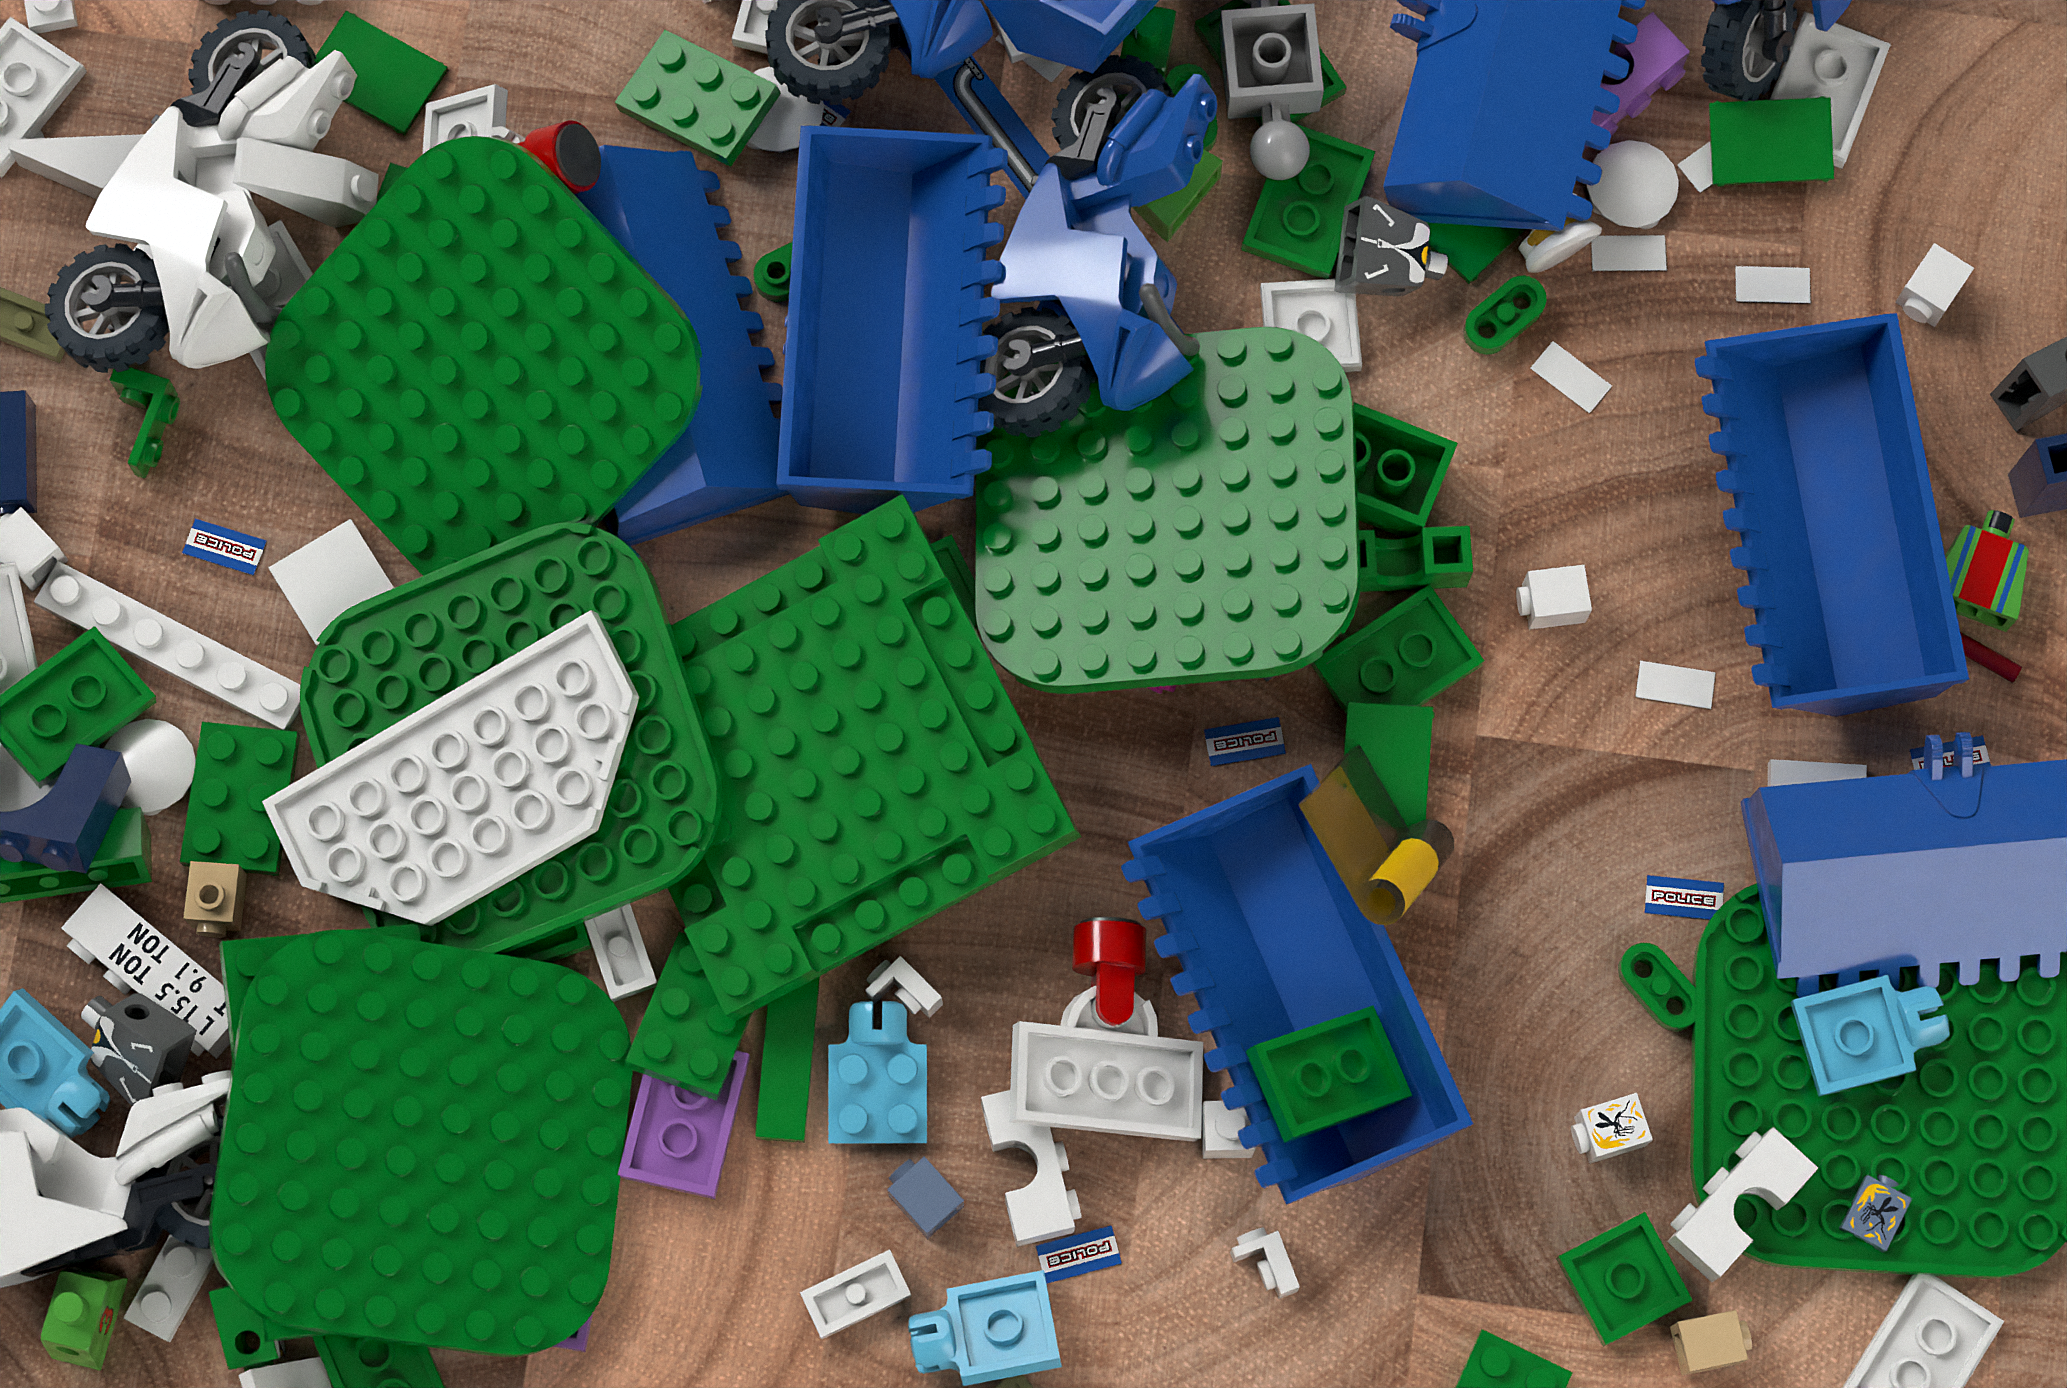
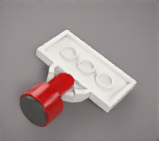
(564, 146)
(1106, 1058)

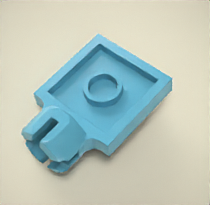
(1866, 1032)
(46, 1067)
(877, 1080)
(989, 1330)

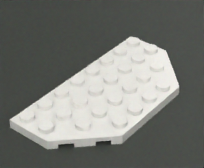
(467, 783)

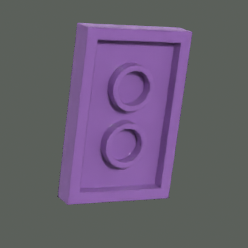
(681, 1136)

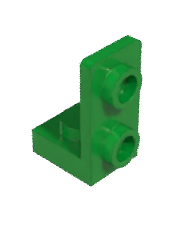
(139, 390)

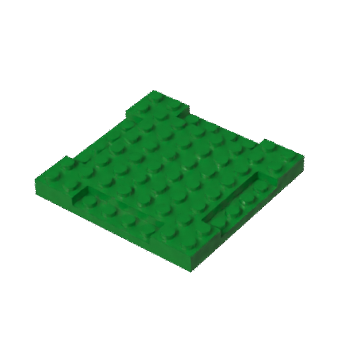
(855, 761)

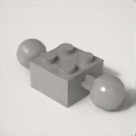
(1272, 72)

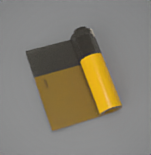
(1369, 841)

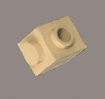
(215, 898)
(1711, 1342)

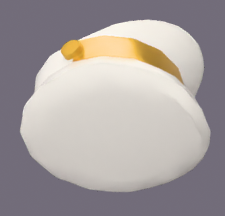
(1548, 247)

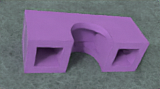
(1653, 61)

